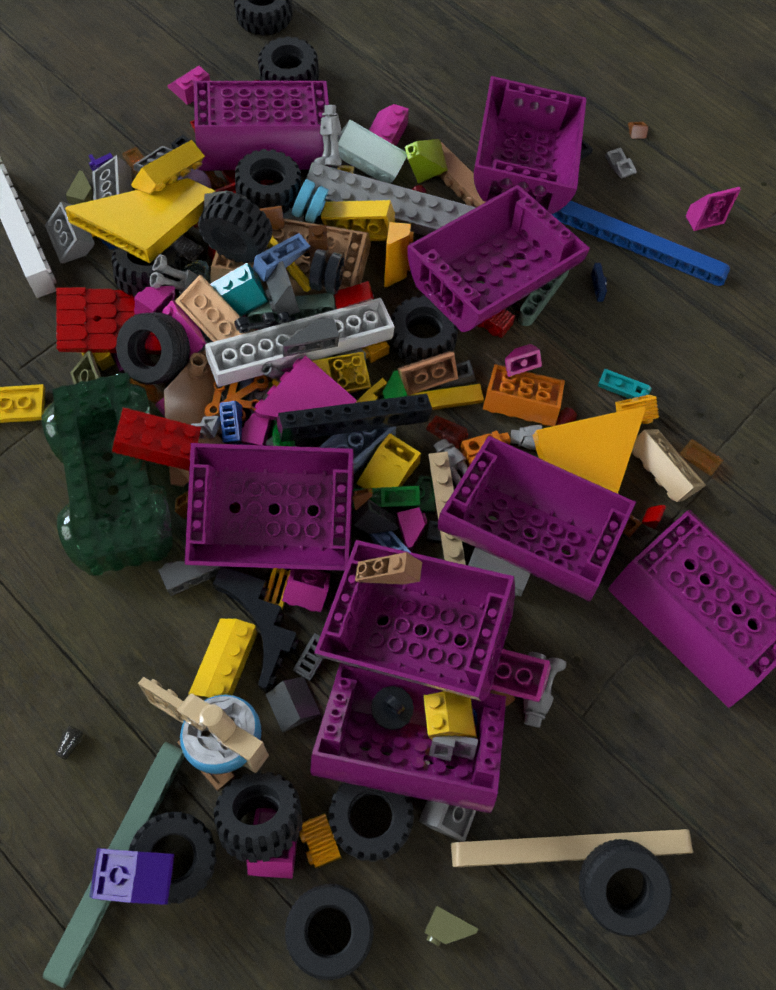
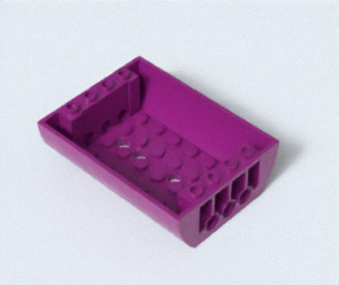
(235, 131)
(478, 248)
(698, 618)
(350, 726)

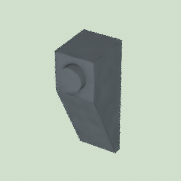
(316, 336)
(180, 577)

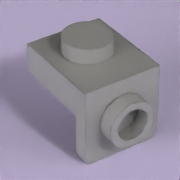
(209, 426)

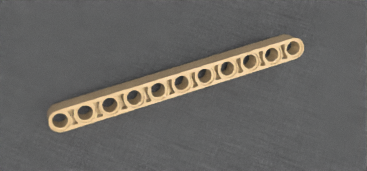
(562, 847)

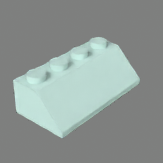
(370, 152)

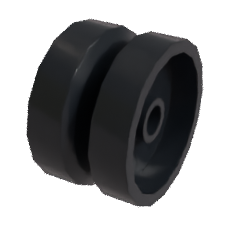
(326, 271)

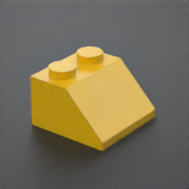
(449, 715)

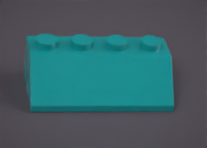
(241, 289)

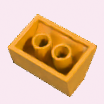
(397, 252)

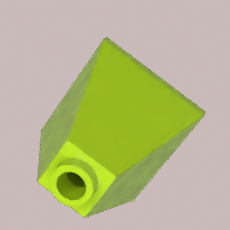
(426, 159)

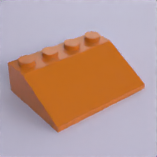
(524, 396)

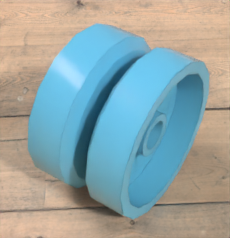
(311, 202)

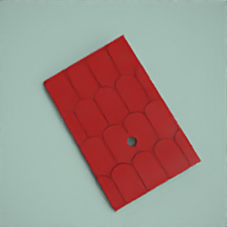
(93, 320)

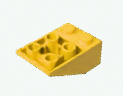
(347, 370)
(390, 464)

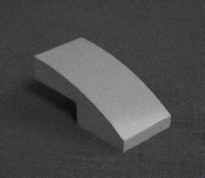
(620, 164)
(446, 746)

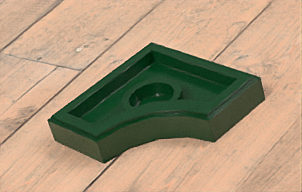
(427, 497)

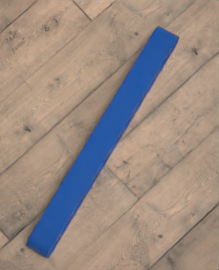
(643, 243)

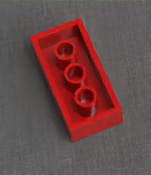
(155, 439)

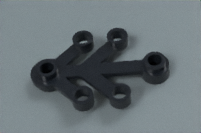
(243, 324)

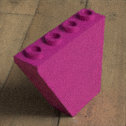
(302, 389)

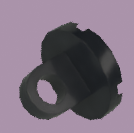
(392, 708)

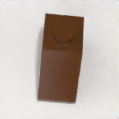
(317, 239)

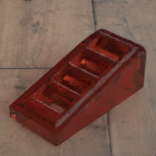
(459, 432)

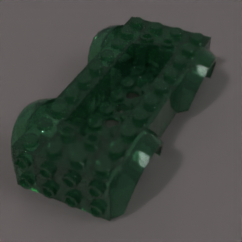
(95, 527)

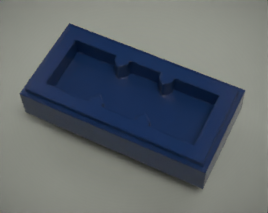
(599, 282)

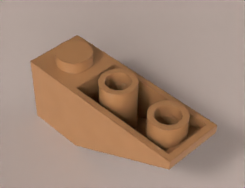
(390, 569)

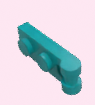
(623, 385)

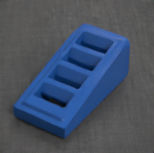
(227, 410)

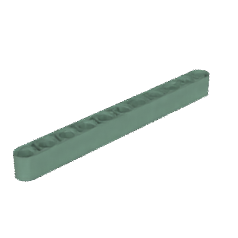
(91, 911)

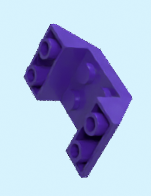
(131, 876)

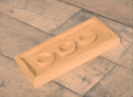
(209, 310)

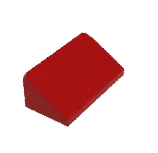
(354, 295)

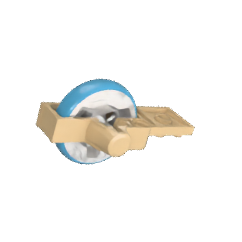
(208, 733)

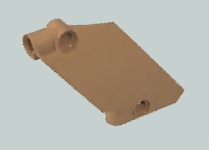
(186, 403)

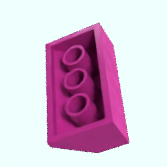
(390, 123)
(521, 675)

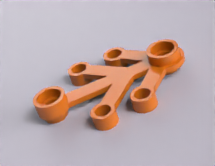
(236, 396)

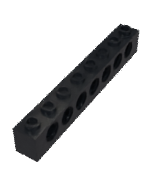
(353, 417)

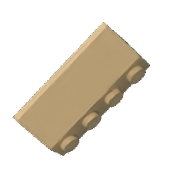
(666, 465)

